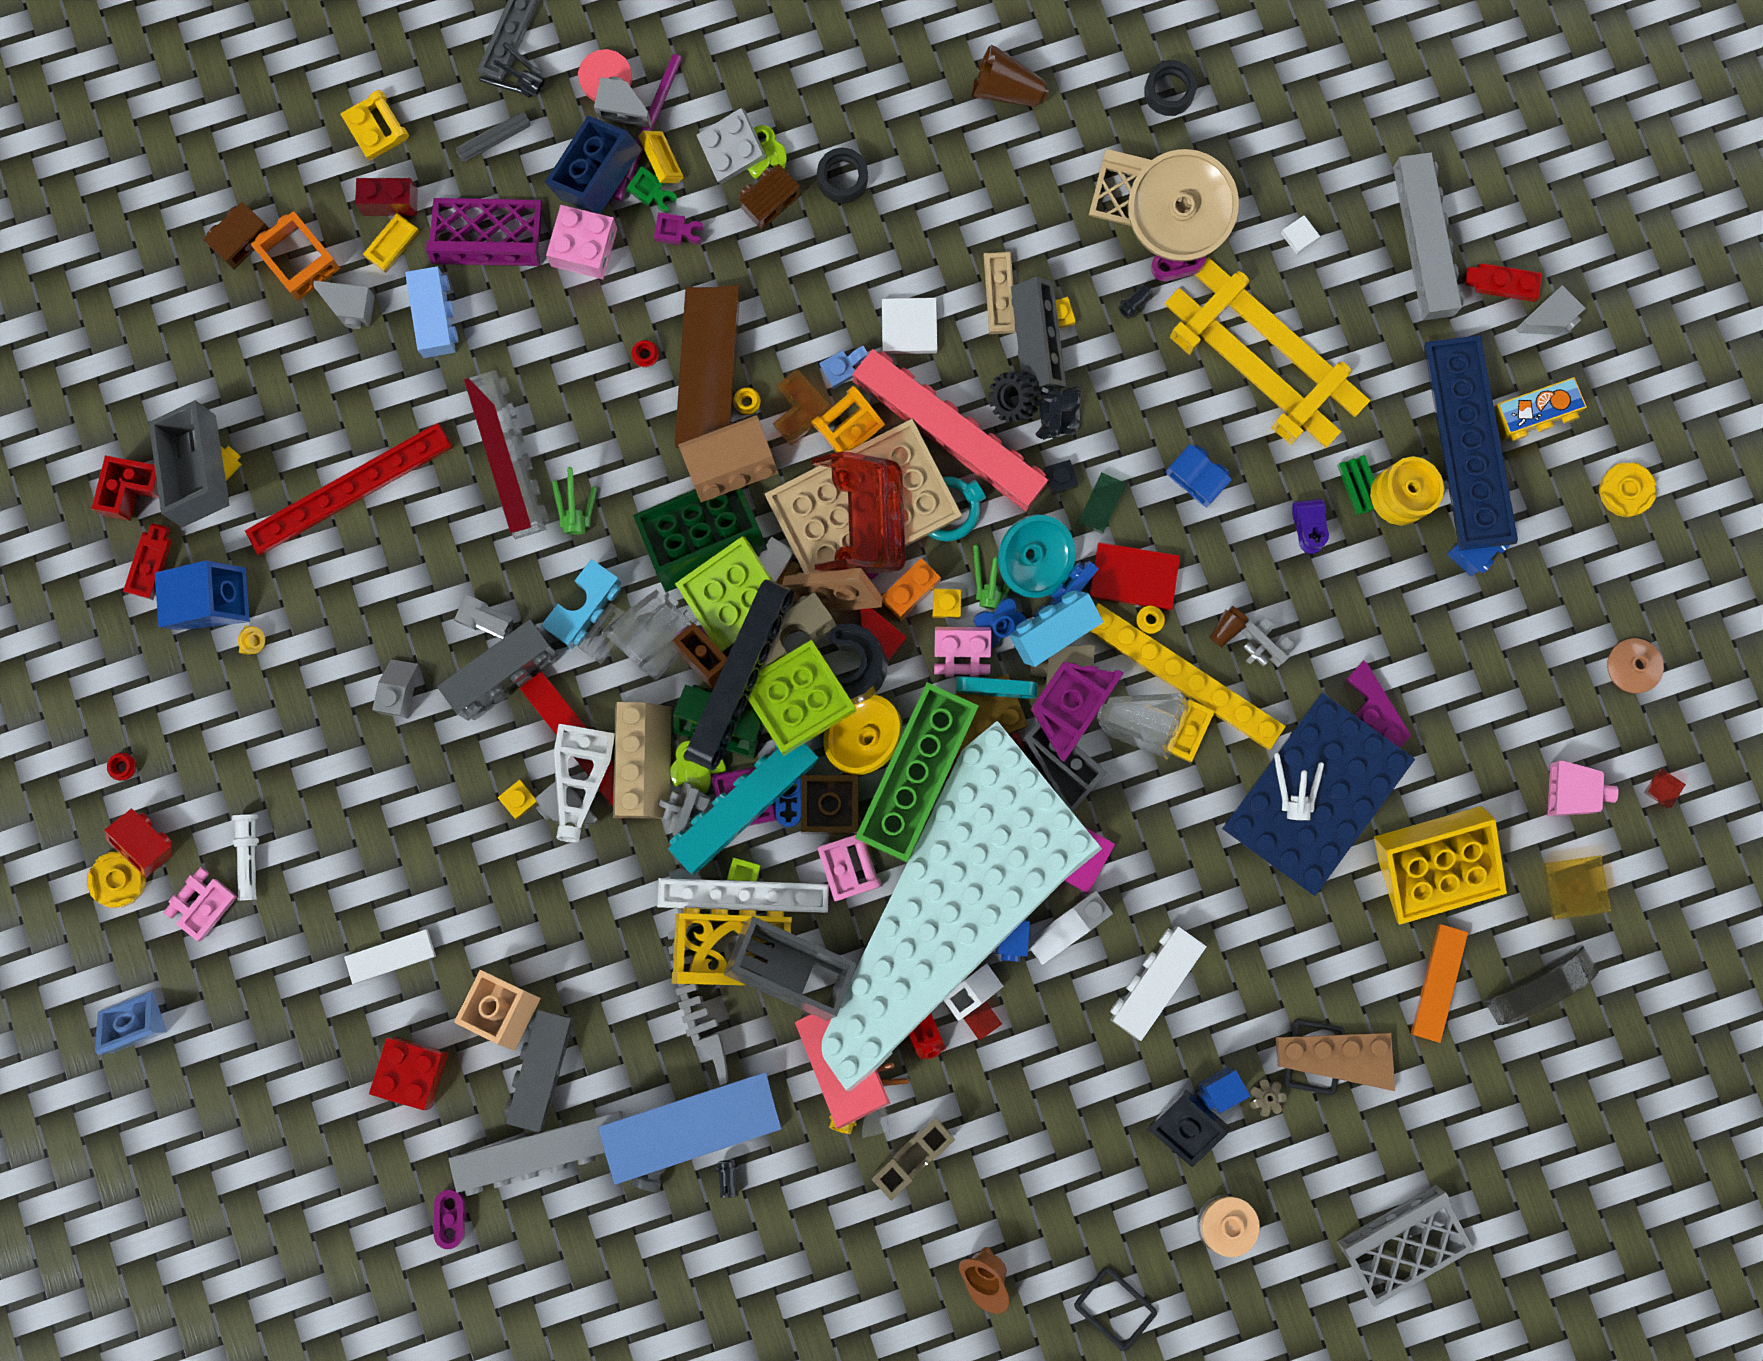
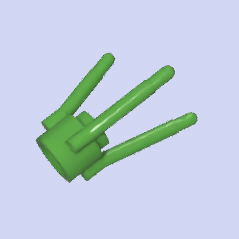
(573, 522)
(991, 594)

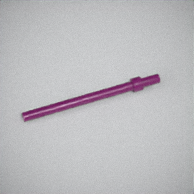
(654, 111)

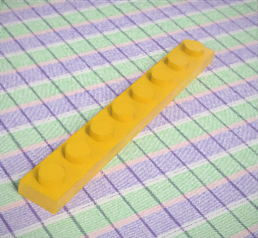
(1187, 679)

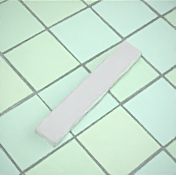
(742, 895)

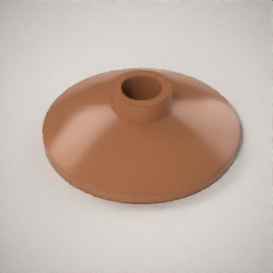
(1624, 672)

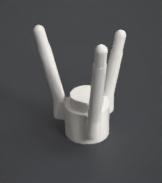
(1299, 806)

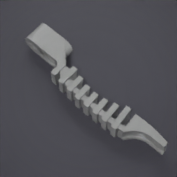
(713, 1044)

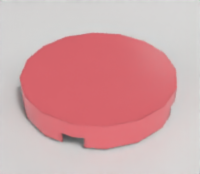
(602, 64)

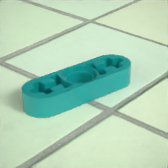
(996, 687)

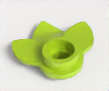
(773, 150)
(687, 771)

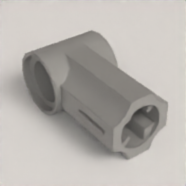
(479, 616)

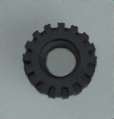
(1002, 398)

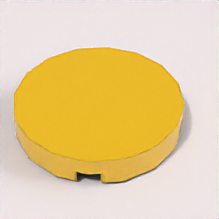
(1627, 489)
(115, 881)

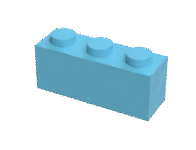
(1055, 627)

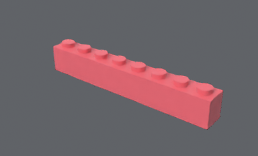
(950, 430)

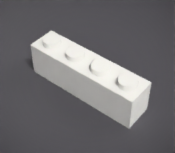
(1157, 983)

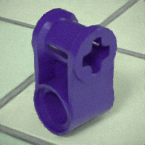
(1310, 519)

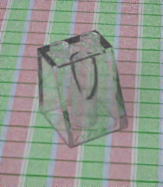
(648, 632)
(1145, 720)

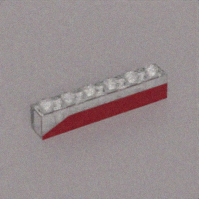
(505, 454)

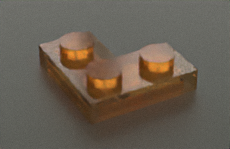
(805, 405)

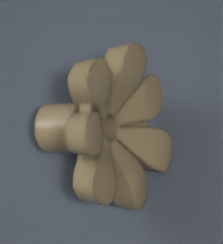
(1261, 1095)

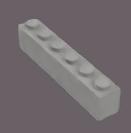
(1427, 236)
(529, 1155)

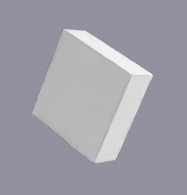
(1300, 234)

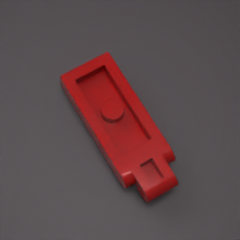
(1504, 282)
(148, 559)

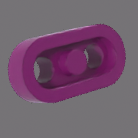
(1176, 268)
(449, 1218)

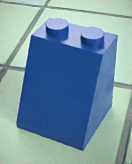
(201, 596)

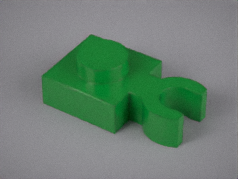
(647, 188)

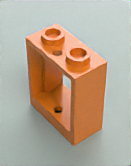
(318, 270)

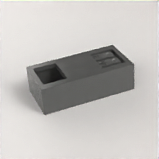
(194, 469)
(786, 967)

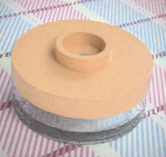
(1228, 1225)

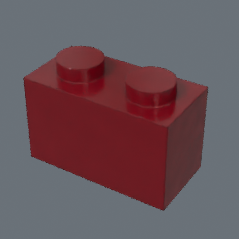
(386, 196)

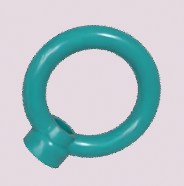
(973, 495)

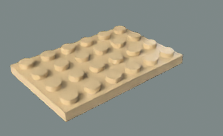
(817, 513)

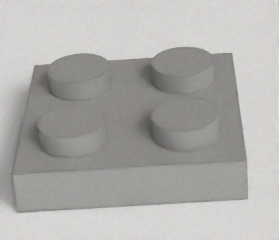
(731, 146)

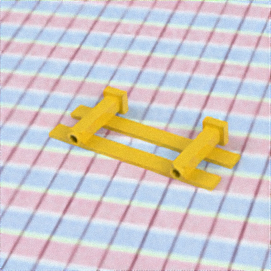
(1301, 411)

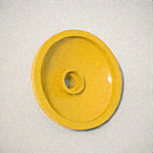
(849, 739)

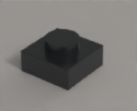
(1061, 477)

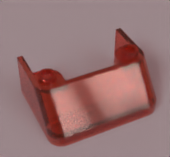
(874, 512)

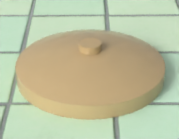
(1183, 205)

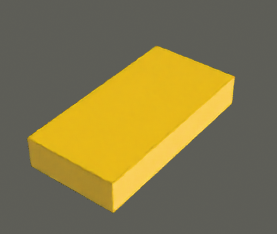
(661, 157)
(391, 242)

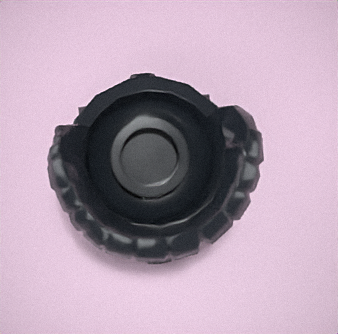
(1059, 412)

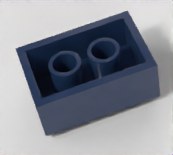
(593, 165)

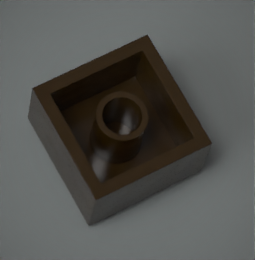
(829, 804)

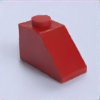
(885, 632)

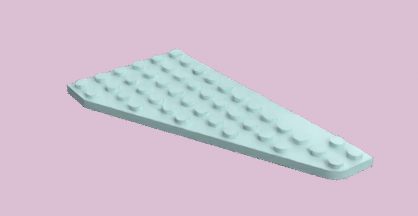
(974, 876)

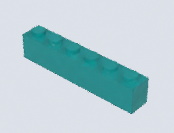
(740, 807)

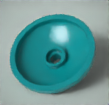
(1049, 560)

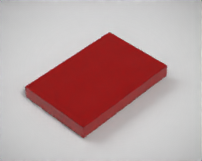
(1134, 576)

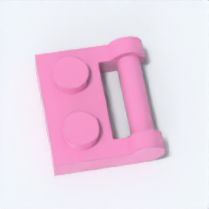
(841, 871)

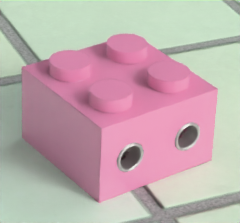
(581, 242)

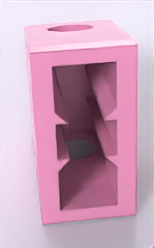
(1577, 790)

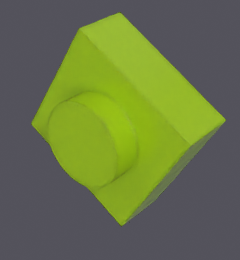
(743, 871)

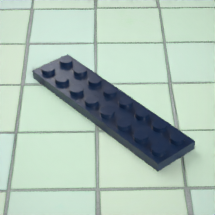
(1470, 443)

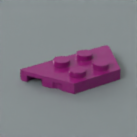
(1072, 703)

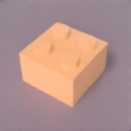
(497, 1010)

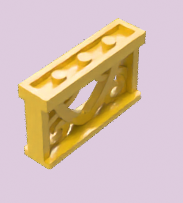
(699, 971)

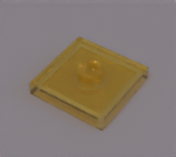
(1576, 887)

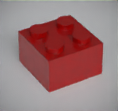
(408, 1073)

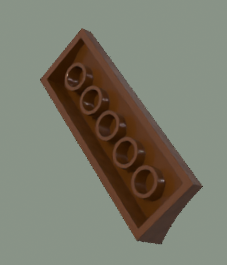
(707, 361)

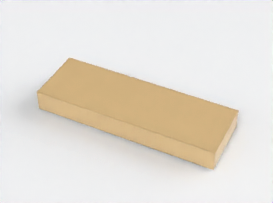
(998, 292)

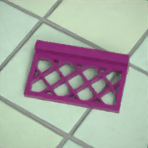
(488, 252)

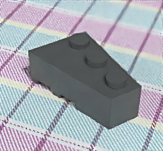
(1069, 779)

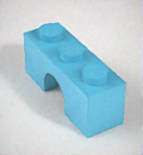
(572, 625)

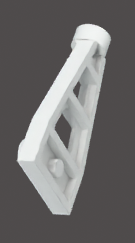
(584, 744)

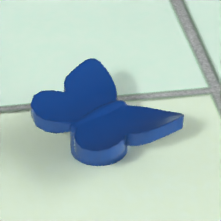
(1001, 621)

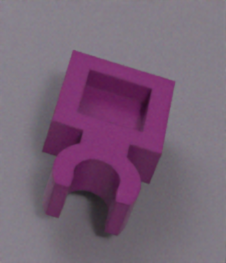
(672, 229)

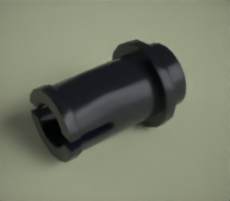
(1136, 301)
(727, 1178)

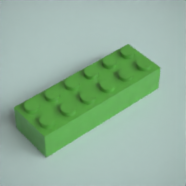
(916, 772)

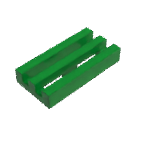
(1353, 463)

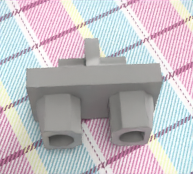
(1275, 652)
(680, 806)

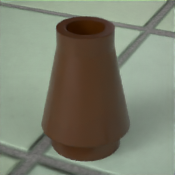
(1229, 626)

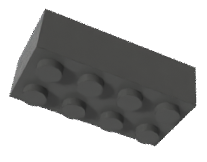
(498, 671)

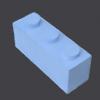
(431, 312)

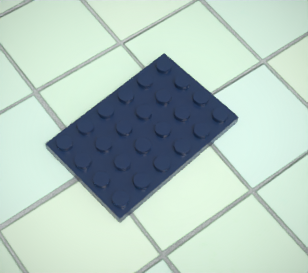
(1354, 783)

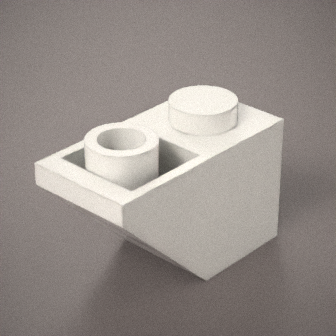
(973, 992)

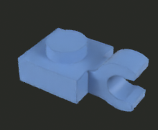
(841, 367)

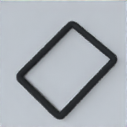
(1288, 1071)
(1132, 1291)

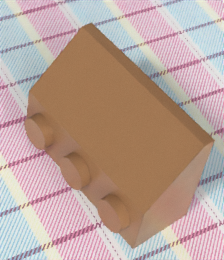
(728, 458)

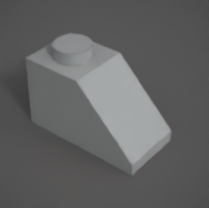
(619, 103)
(348, 302)
(1553, 315)
(396, 689)
(549, 807)

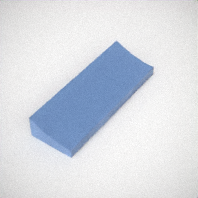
(689, 1128)

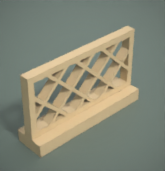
(1122, 164)

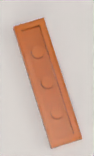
(1439, 983)

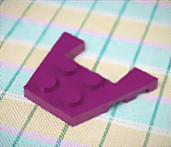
(1378, 709)

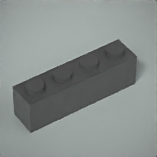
(1038, 332)
(539, 1070)

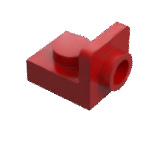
(927, 1039)

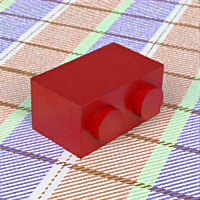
(139, 842)

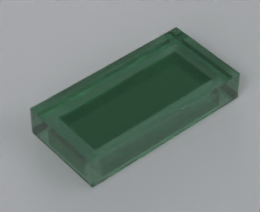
(1102, 503)

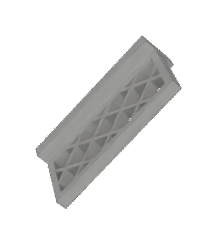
(1399, 1221)

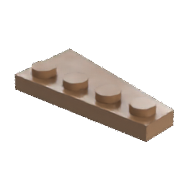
(1347, 1057)

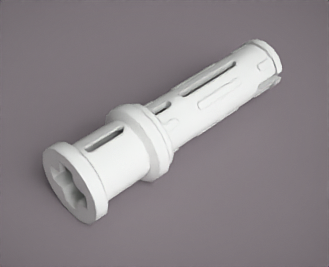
(245, 841)

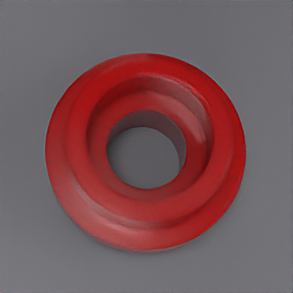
(641, 346)
(113, 766)

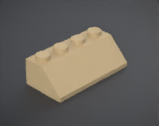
(641, 759)

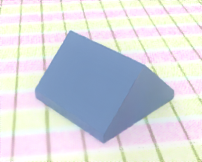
(128, 1024)

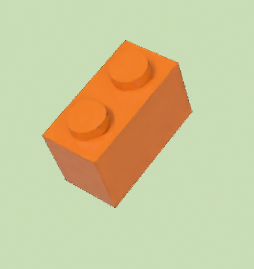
(911, 589)

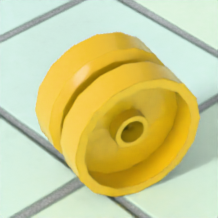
(1407, 491)

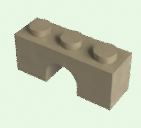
(806, 616)
(912, 1157)

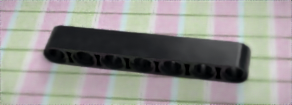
(739, 674)

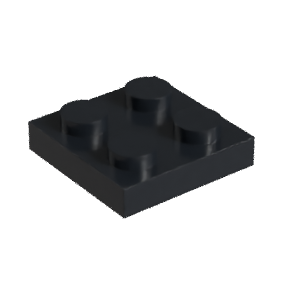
(1189, 1128)

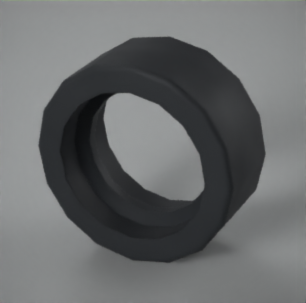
(1176, 69)
(842, 155)

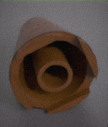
(1007, 80)

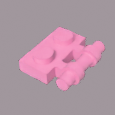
(962, 642)
(205, 910)

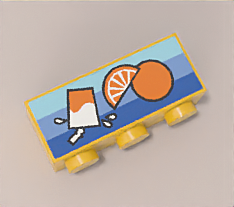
(1539, 410)

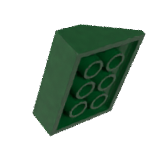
(690, 532)

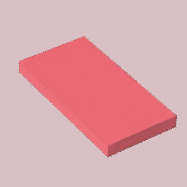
(843, 1105)

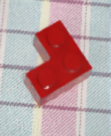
(120, 484)

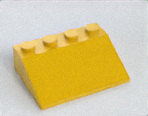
(1441, 864)

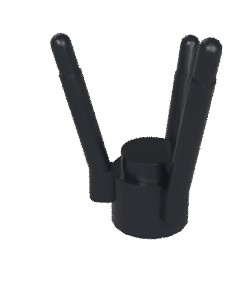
(530, 81)

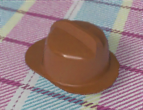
(985, 1280)

